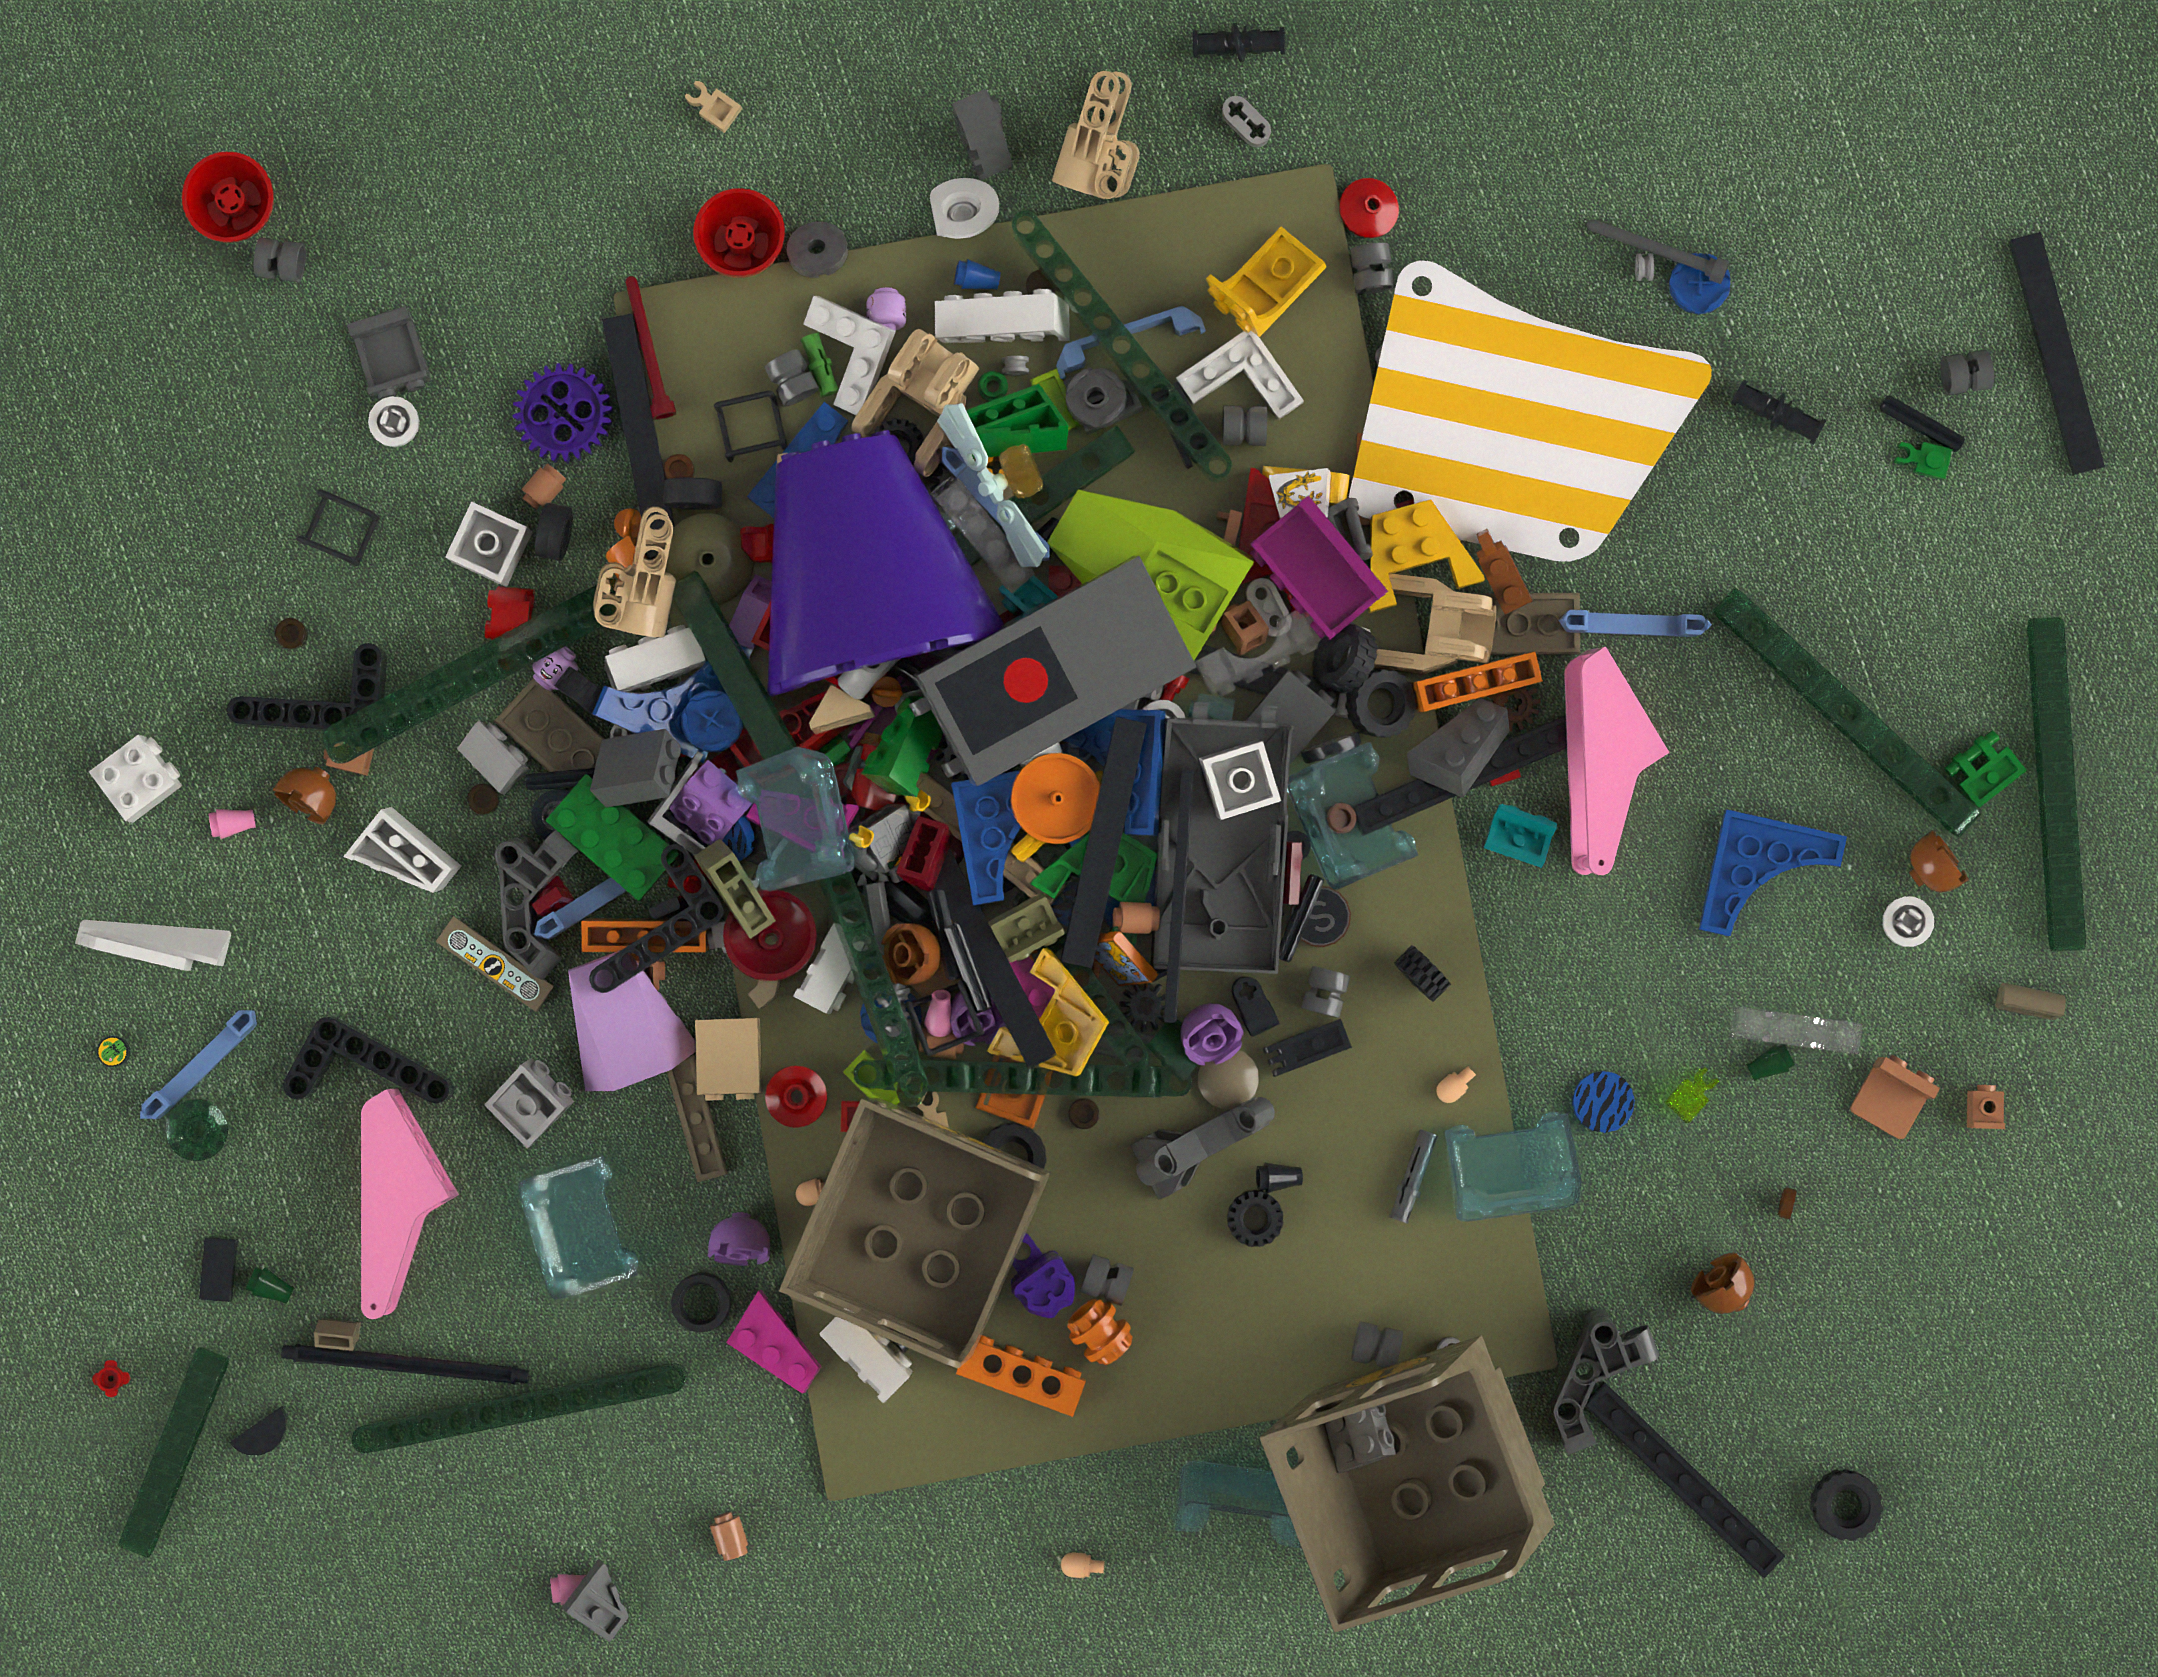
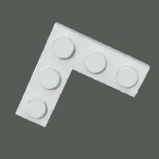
(870, 345)
(1240, 354)

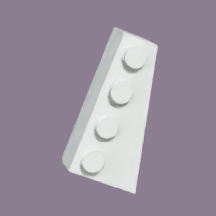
(1001, 317)

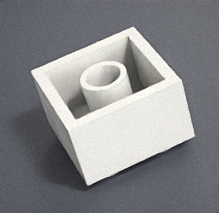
(489, 544)
(1239, 779)

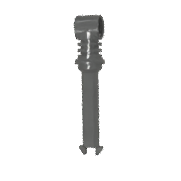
(880, 922)

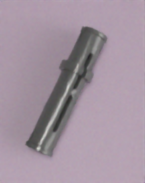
(1413, 1176)

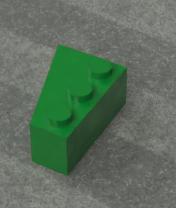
(1020, 419)
(904, 751)

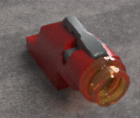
(861, 789)

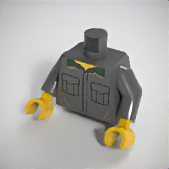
(883, 836)

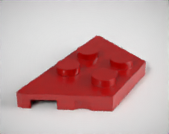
(1258, 516)

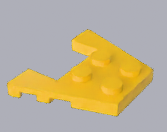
(1414, 538)
(1069, 1020)

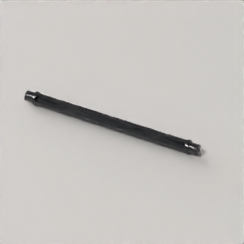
(405, 1364)

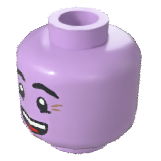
(887, 308)
(552, 667)

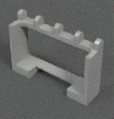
(671, 830)

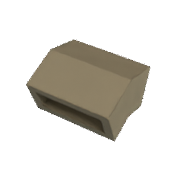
(765, 993)
(336, 1334)

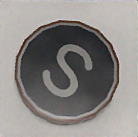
(1327, 920)

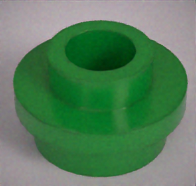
(992, 376)

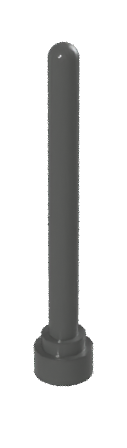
(1714, 268)

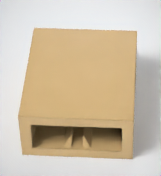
(728, 1058)

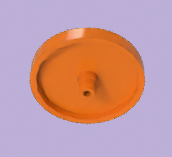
(1055, 798)

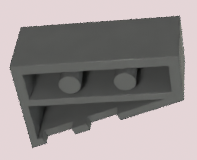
(980, 129)
(1460, 748)

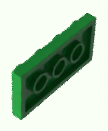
(612, 839)

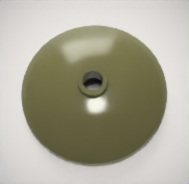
(719, 538)

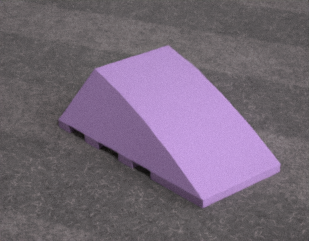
(625, 1031)

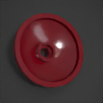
(794, 944)

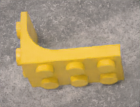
(1267, 282)

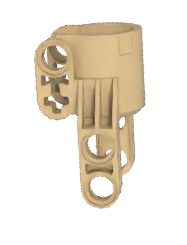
(1093, 146)
(929, 378)
(644, 588)
(1458, 627)

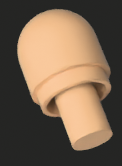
(1454, 1085)
(809, 1192)
(1080, 1565)

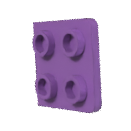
(709, 804)

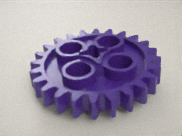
(580, 393)

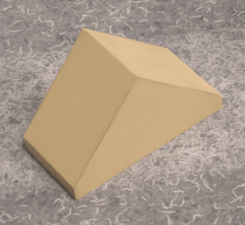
(839, 710)

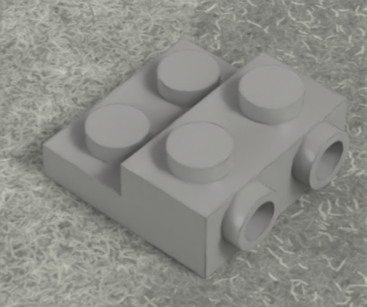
(530, 1101)
(1360, 1438)

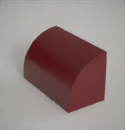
(925, 853)

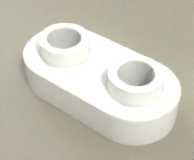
(1270, 605)

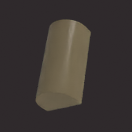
(2030, 1001)

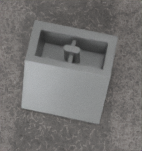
(492, 757)

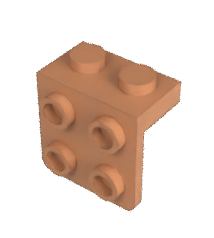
(1893, 1096)

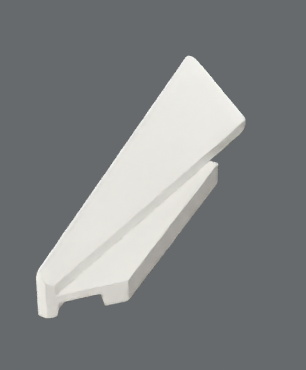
(155, 943)

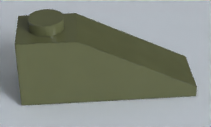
(734, 887)

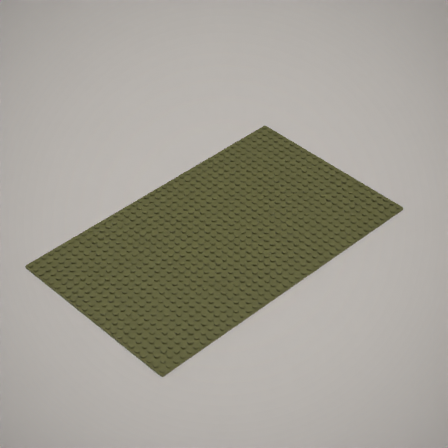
(1214, 1323)

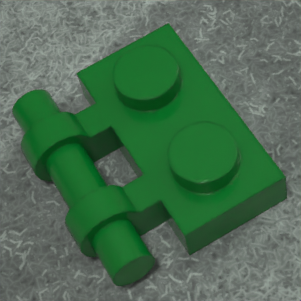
(1989, 778)

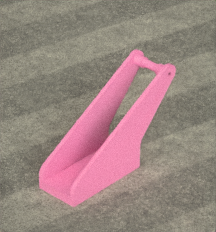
(1606, 751)
(398, 1190)

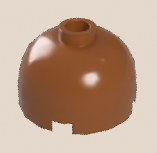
(307, 792)
(1935, 865)
(910, 953)
(1725, 1286)

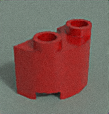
(509, 609)

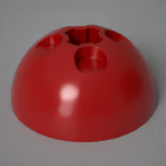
(212, 193)
(731, 220)

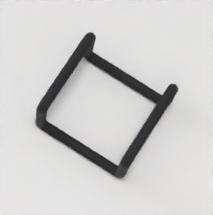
(729, 452)
(307, 539)
(929, 1052)

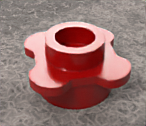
(101, 1378)

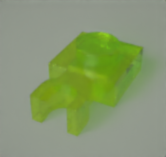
(1689, 1098)

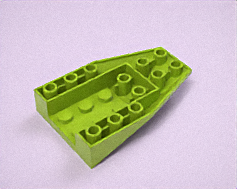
(1186, 562)

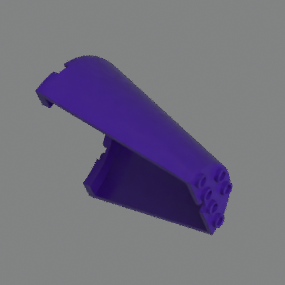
(863, 565)

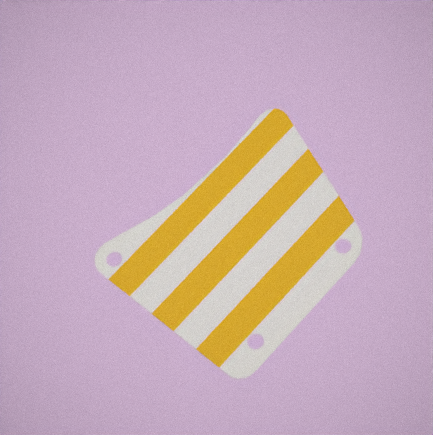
(1514, 418)

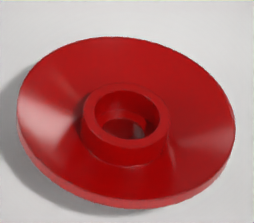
(1358, 215)
(779, 1098)

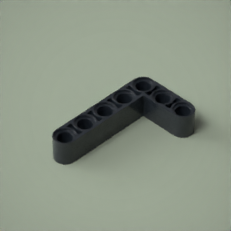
(319, 709)
(665, 930)
(367, 1059)

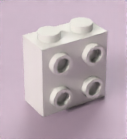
(136, 777)

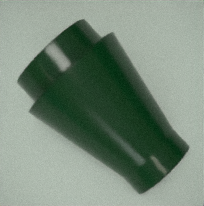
(1771, 1062)
(269, 1286)

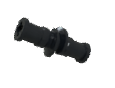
(1239, 42)
(1778, 412)

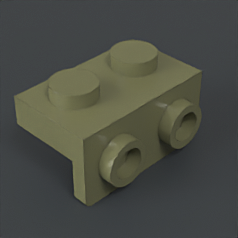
(1026, 928)

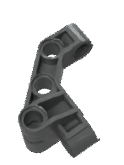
(531, 874)
(1171, 1157)
(1608, 1356)

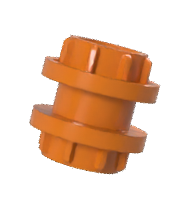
(1097, 1328)

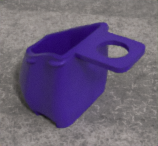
(1042, 1282)

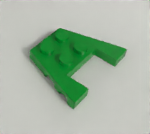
(1129, 880)

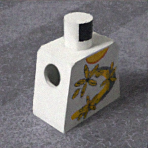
(1295, 486)

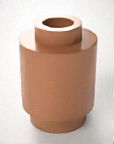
(543, 486)
(1136, 917)
(934, 1041)
(729, 1536)

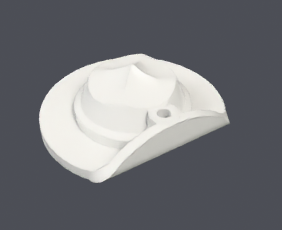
(963, 207)

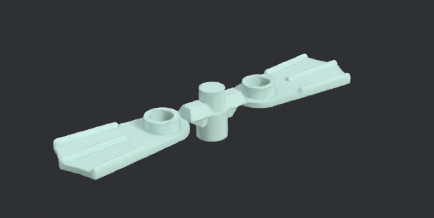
(963, 436)

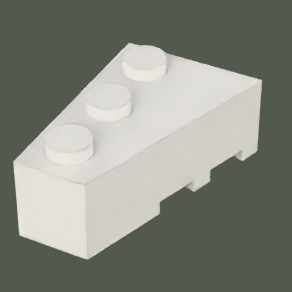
(654, 660)
(403, 851)
(828, 974)
(868, 1356)

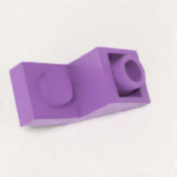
(751, 610)

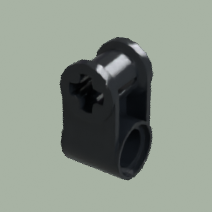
(1256, 1011)

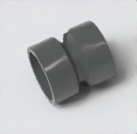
(1368, 258)
(290, 260)
(1971, 372)
(789, 374)
(1244, 425)
(1328, 981)
(1107, 1279)
(1376, 1345)

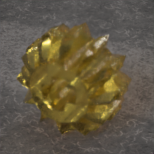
(1021, 471)

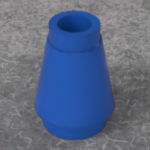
(976, 276)

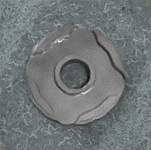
(815, 235)
(1101, 414)

